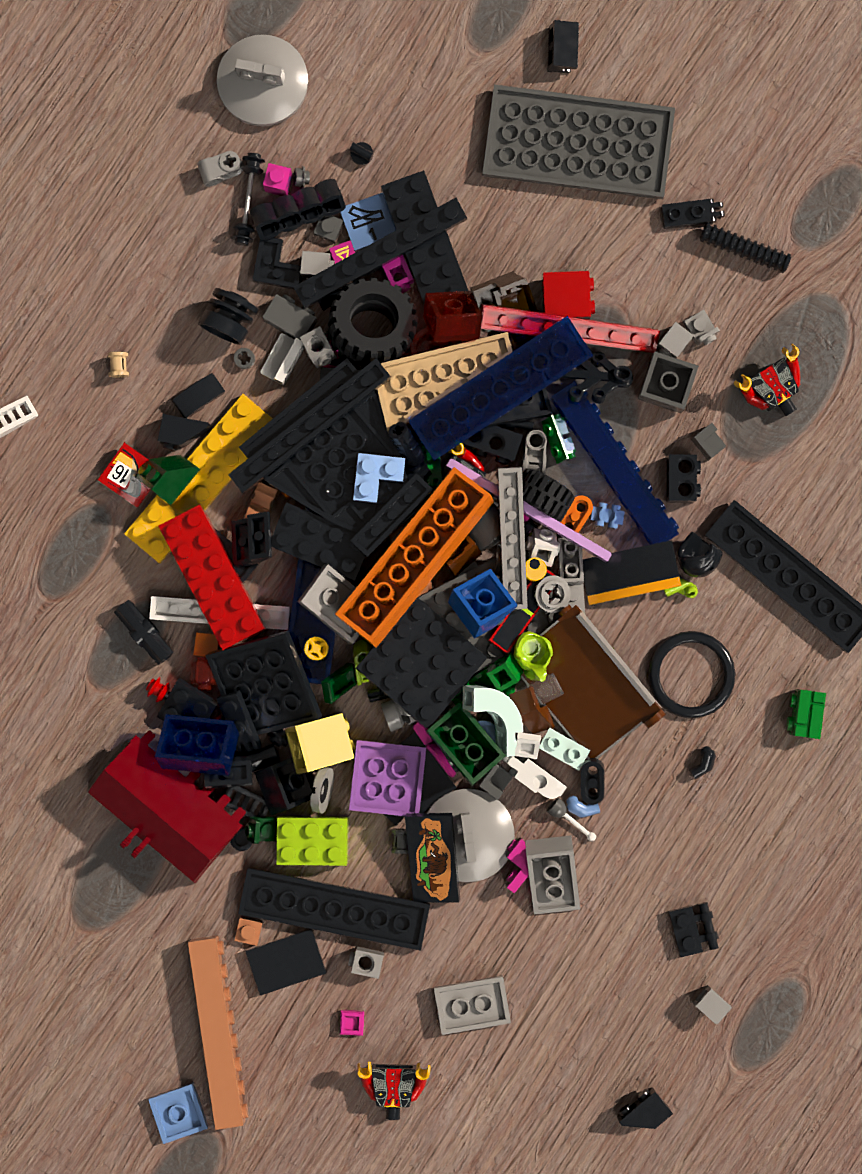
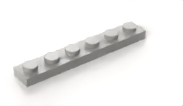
(512, 534)

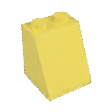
(320, 743)

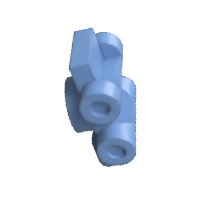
(603, 515)

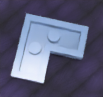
(371, 470)

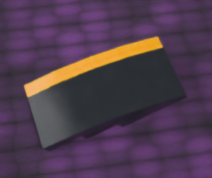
(631, 573)

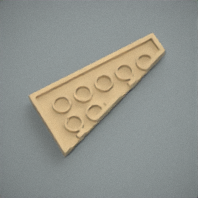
(432, 375)

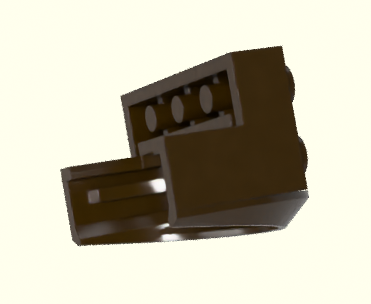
(509, 292)

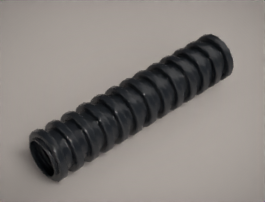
(745, 247)

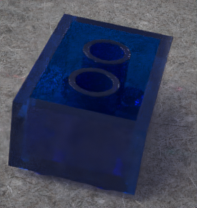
(197, 744)

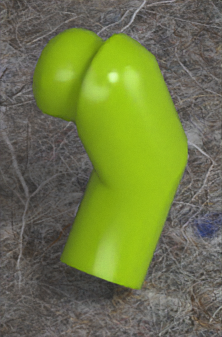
(687, 589)

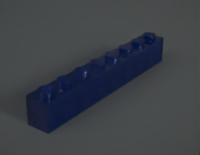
(615, 467)

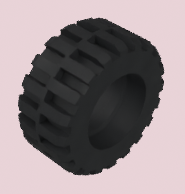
(376, 297)

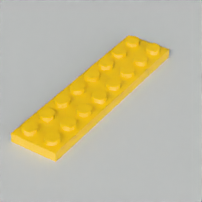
(216, 459)

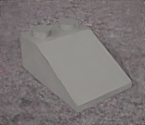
(552, 874)

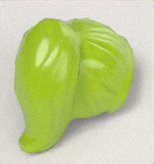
(533, 655)

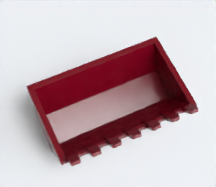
(166, 809)

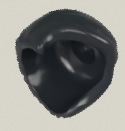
(698, 557)

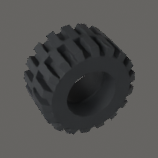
(546, 494)

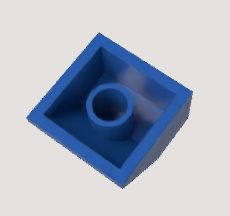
(481, 603)

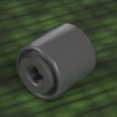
(487, 530)

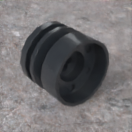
(229, 313)

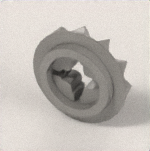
(561, 590)

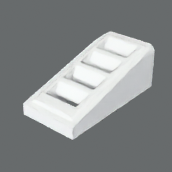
(8, 428)

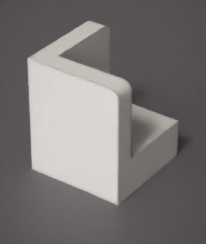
(527, 745)

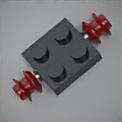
(182, 700)

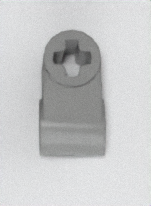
(217, 169)
(535, 454)

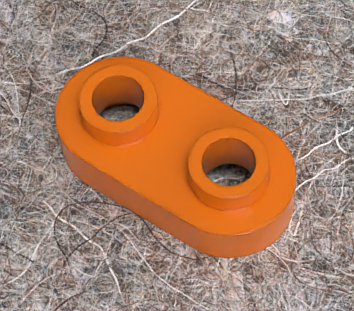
(575, 517)

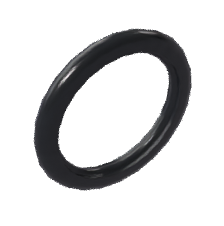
(669, 704)

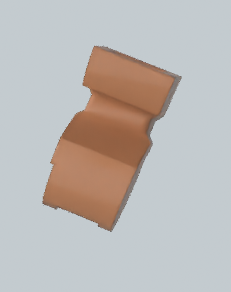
(262, 500)

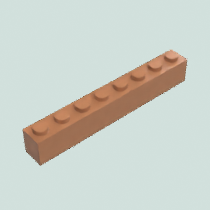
(217, 1033)

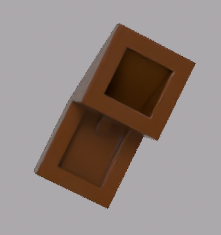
(532, 715)

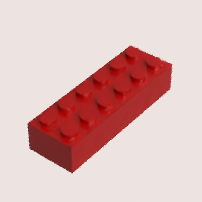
(212, 577)

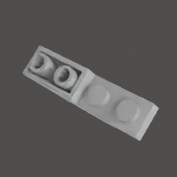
(571, 570)

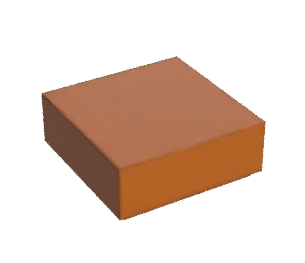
(204, 644)

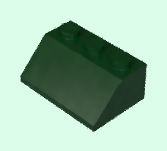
(465, 743)

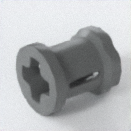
(400, 841)

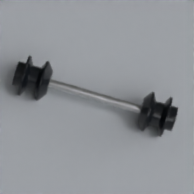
(253, 169)

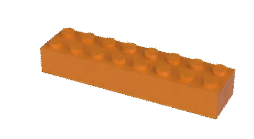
(415, 557)

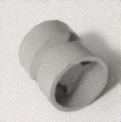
(396, 715)

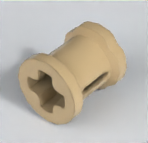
(118, 364)

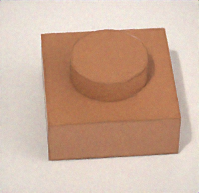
(248, 931)

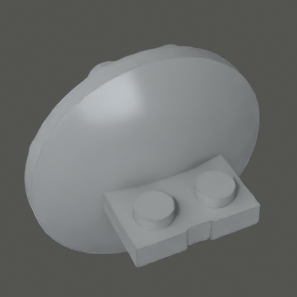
(262, 80)
(480, 831)

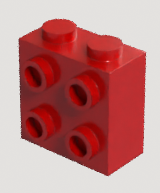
(568, 294)

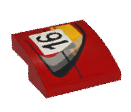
(121, 475)

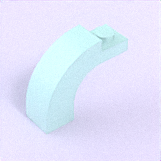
(502, 710)

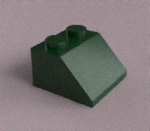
(167, 476)

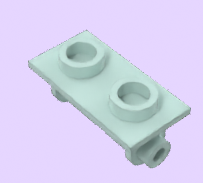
(564, 749)

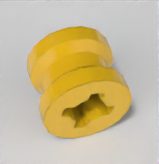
(314, 645)

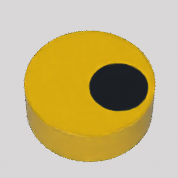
(535, 569)

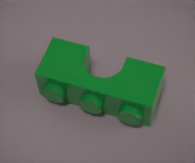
(497, 676)

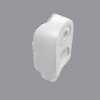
(534, 777)

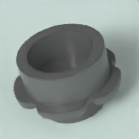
(301, 177)

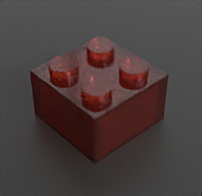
(452, 316)

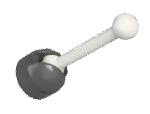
(558, 809)

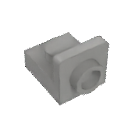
(701, 328)

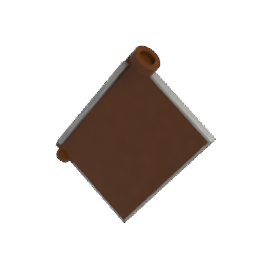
(600, 691)

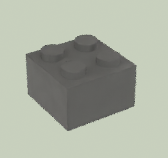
(668, 382)

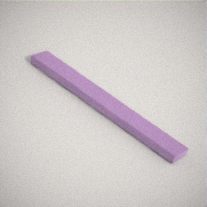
(537, 515)

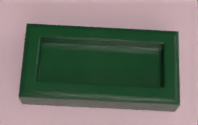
(339, 683)

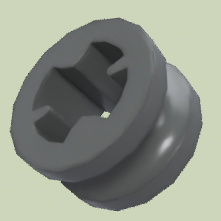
(249, 353)

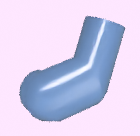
(580, 809)

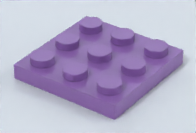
(387, 778)

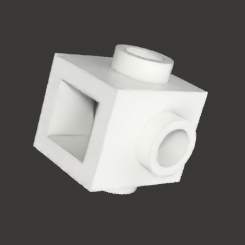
(543, 545)

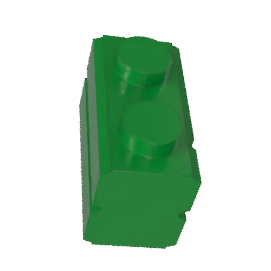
(806, 713)

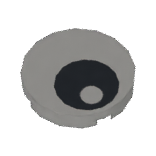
(323, 786)

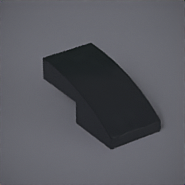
(198, 395)

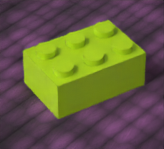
(312, 840)

